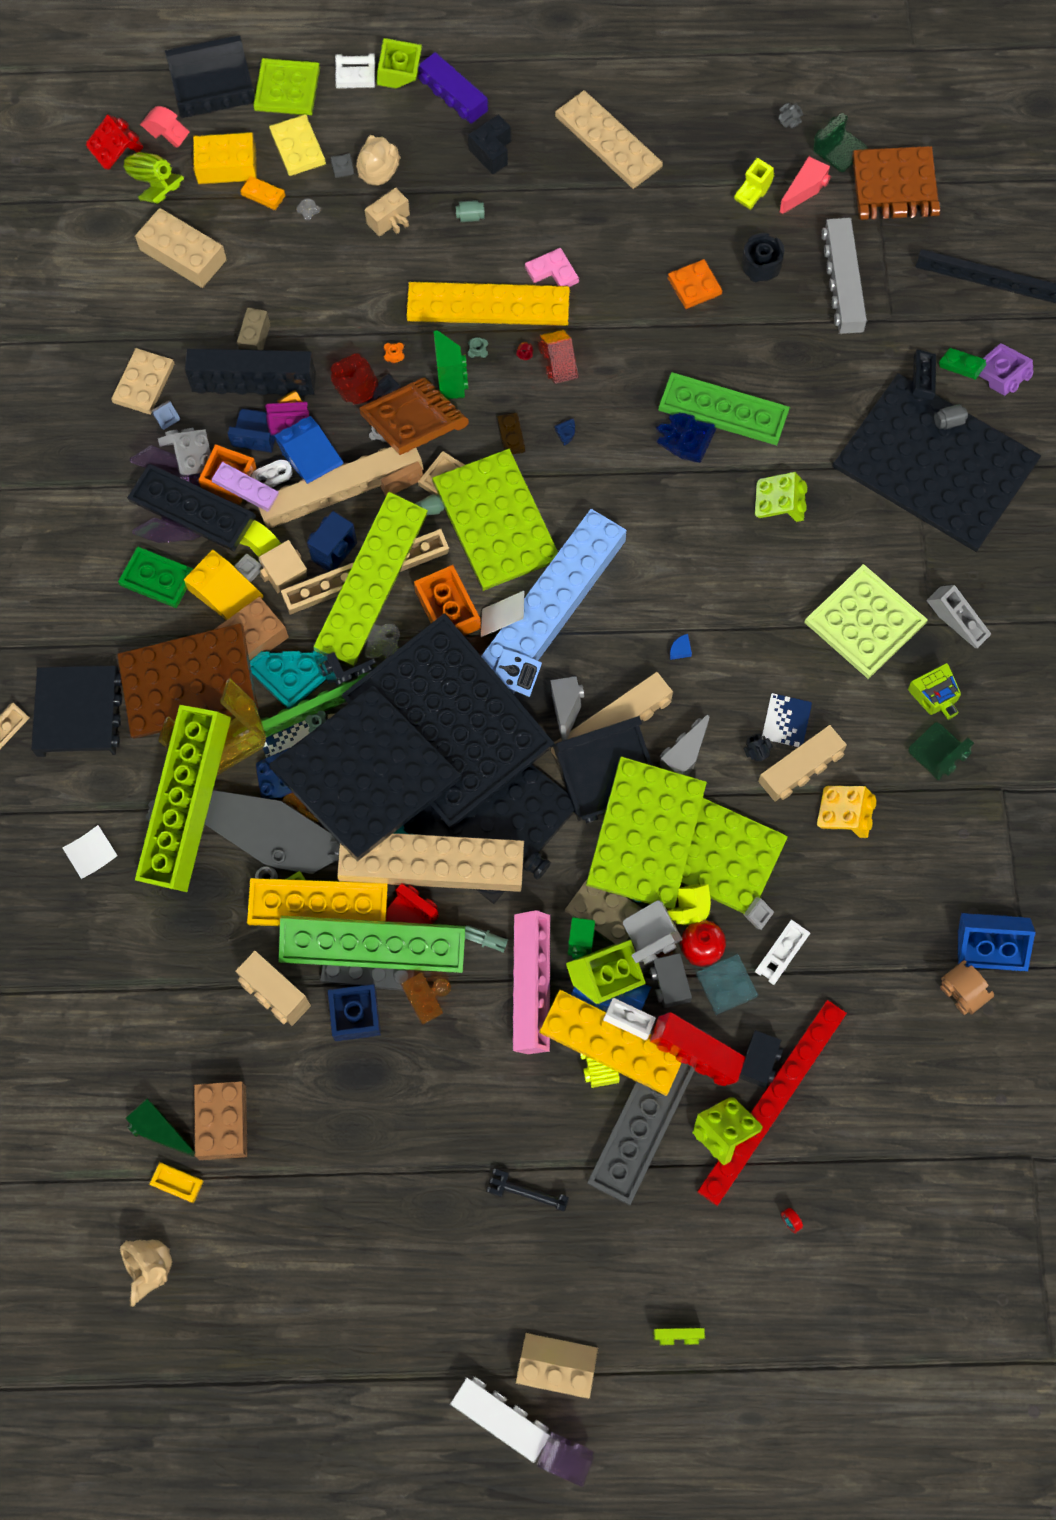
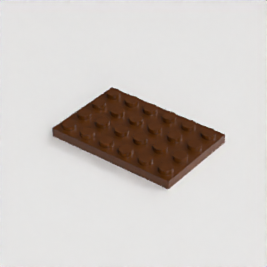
(184, 673)

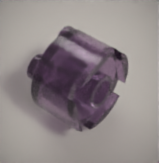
(566, 1461)

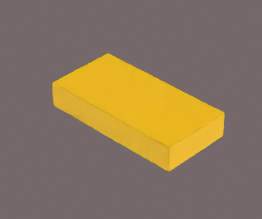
(176, 1182)

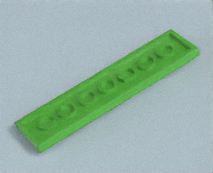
(371, 944)

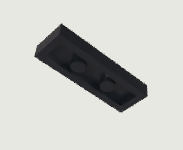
(924, 374)

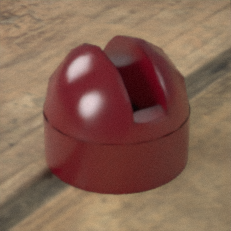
(527, 353)

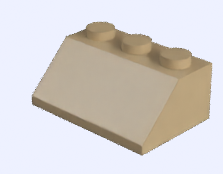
(557, 1365)

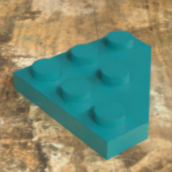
(288, 674)

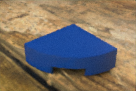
(681, 648)

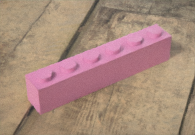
(531, 981)

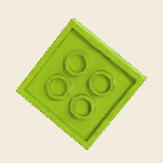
(287, 86)

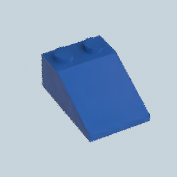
(308, 449)

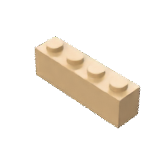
(802, 763)

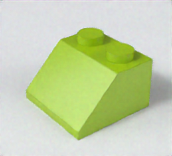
(398, 63)

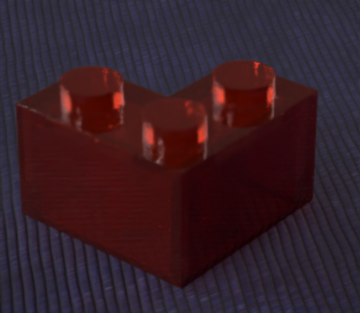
(559, 353)

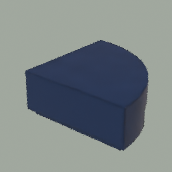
(566, 431)

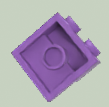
(1006, 369)

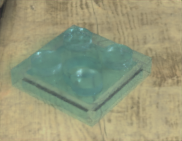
(727, 984)

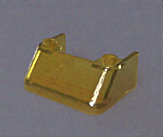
(244, 733)

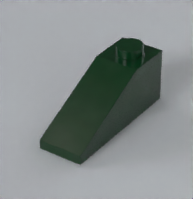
(153, 1126)

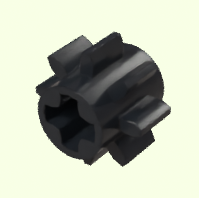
(758, 747)

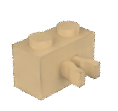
(388, 212)

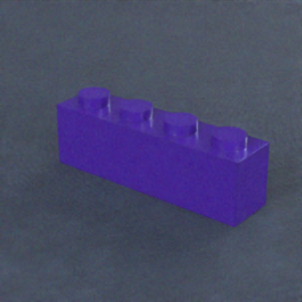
(453, 88)

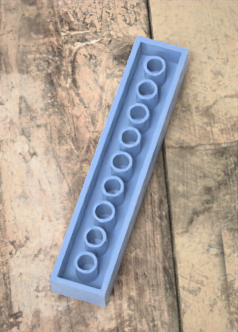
(560, 589)

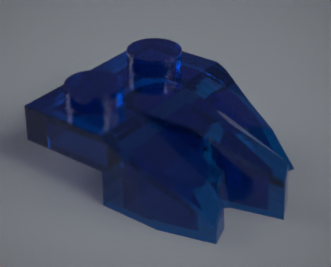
(686, 437)

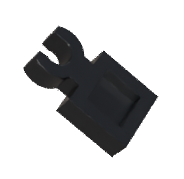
(384, 387)

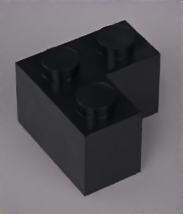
(488, 143)

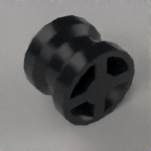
(536, 865)

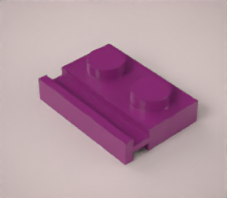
(285, 415)

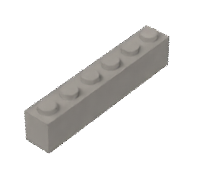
(845, 276)

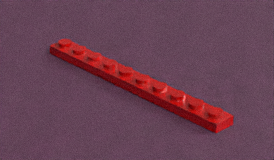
(775, 1099)

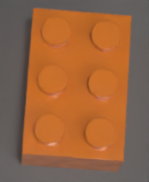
(446, 594)

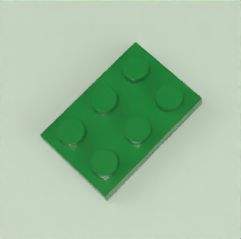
(155, 577)

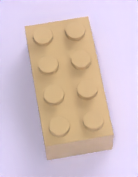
(181, 247)

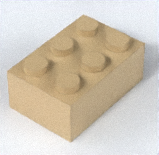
(272, 989)

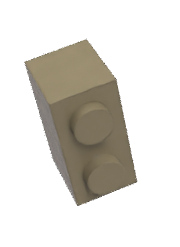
(254, 330)

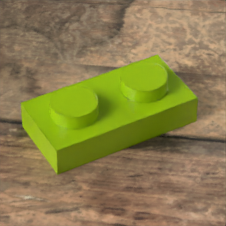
(690, 1336)

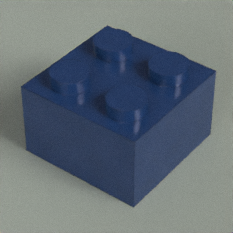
(332, 541)
(354, 1012)

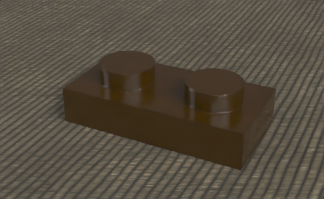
(511, 433)

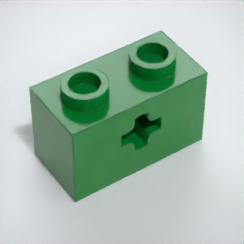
(581, 937)

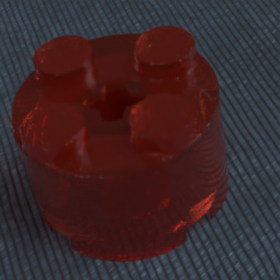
(354, 379)

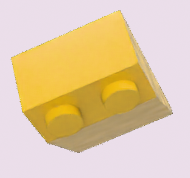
(221, 585)

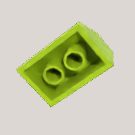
(606, 972)

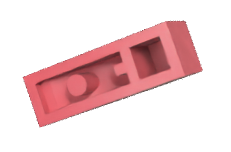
(806, 184)

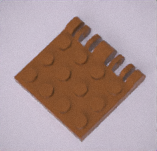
(895, 180)
(413, 416)

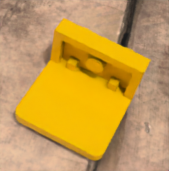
(847, 809)

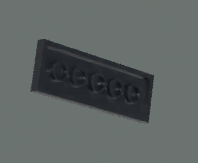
(191, 507)

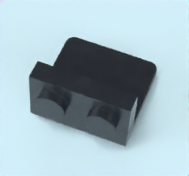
(331, 669)

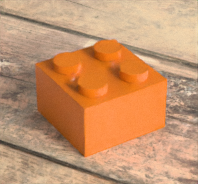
(234, 459)

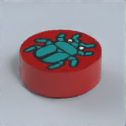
(792, 1220)

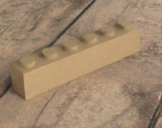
(639, 701)

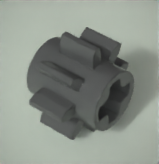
(790, 115)

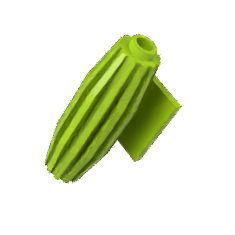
(156, 171)

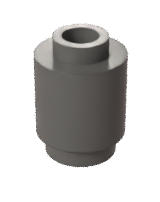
(951, 417)

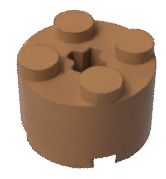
(966, 987)

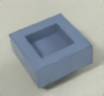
(165, 415)

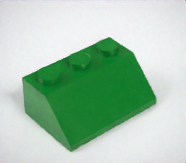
(451, 367)

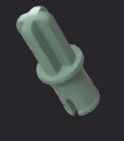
(485, 938)

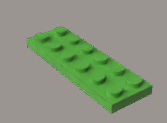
(725, 408)

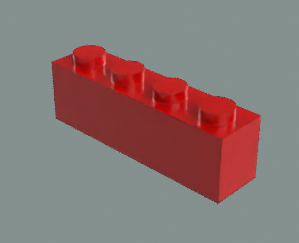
(697, 1049)

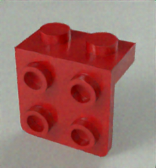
(111, 140)
(411, 908)

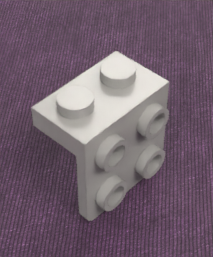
(190, 449)
(651, 932)

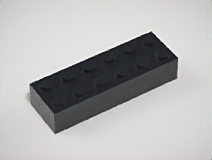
(250, 371)

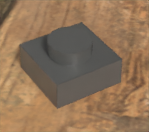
(342, 165)

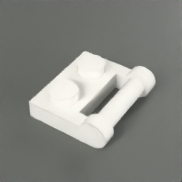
(355, 76)

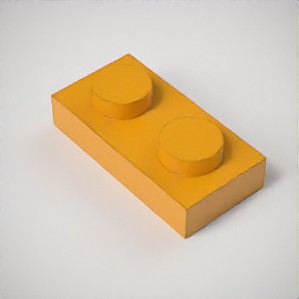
(262, 192)

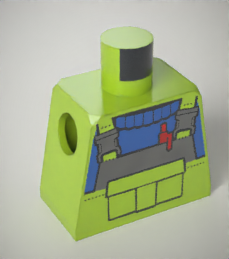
(937, 691)

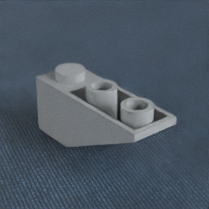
(684, 754)

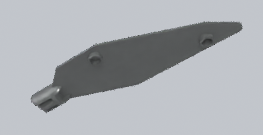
(272, 832)

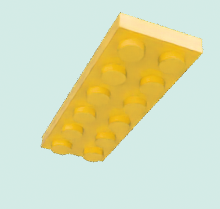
(315, 899)
(585, 1031)

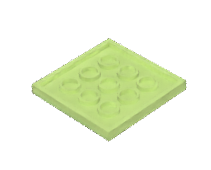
(865, 621)

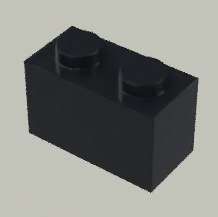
(760, 1059)

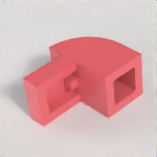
(164, 122)

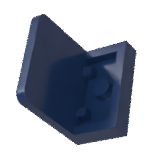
(252, 431)
(269, 783)

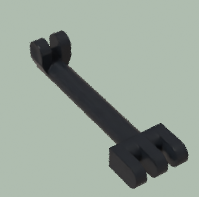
(560, 1203)

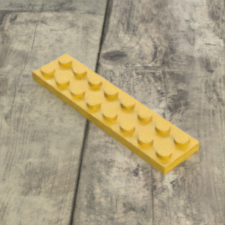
(488, 303)

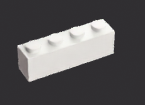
(501, 1420)

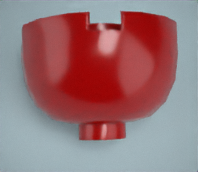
(703, 943)

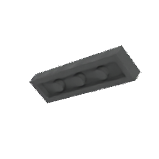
(360, 976)

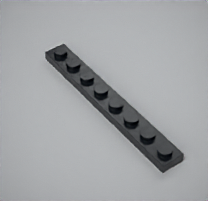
(987, 275)

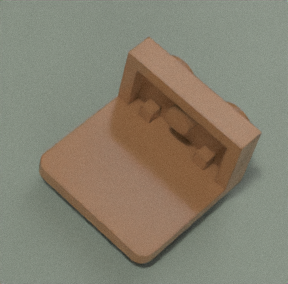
(402, 478)

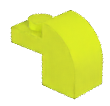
(756, 185)
(259, 539)
(693, 904)

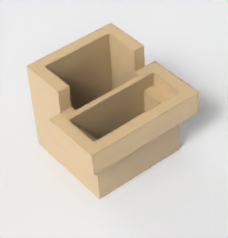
(282, 566)

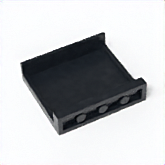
(210, 76)
(76, 709)
(592, 761)

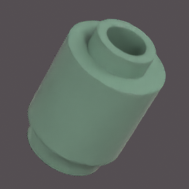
(470, 211)

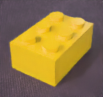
(224, 158)

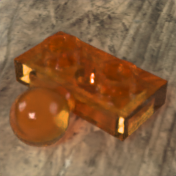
(423, 997)

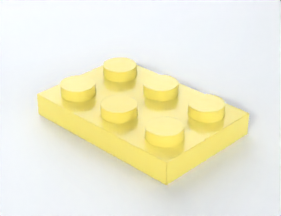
(297, 145)

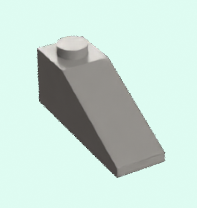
(958, 614)
(567, 703)

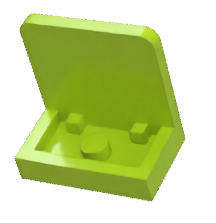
(781, 495)
(724, 1128)

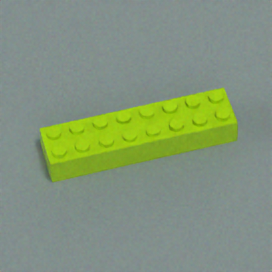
(370, 579)
(183, 798)

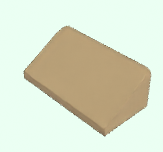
(10, 722)

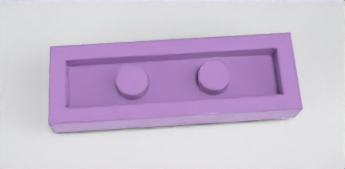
(245, 486)

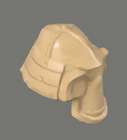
(377, 161)
(147, 1265)

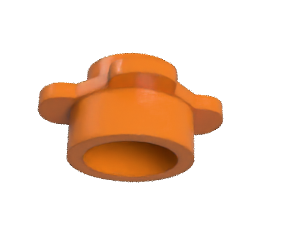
(394, 357)

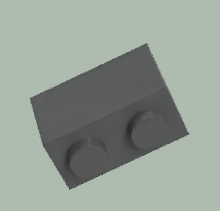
(671, 981)

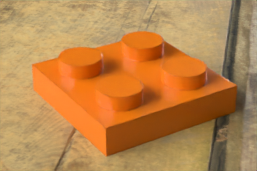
(695, 284)

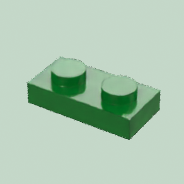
(962, 363)

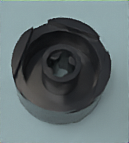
(762, 257)

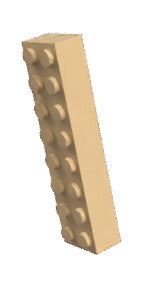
(438, 863)

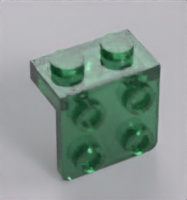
(837, 144)
(940, 751)

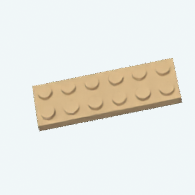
(608, 139)

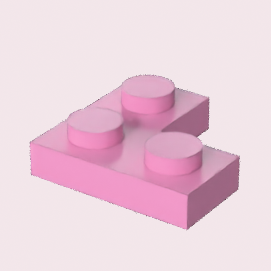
(552, 264)

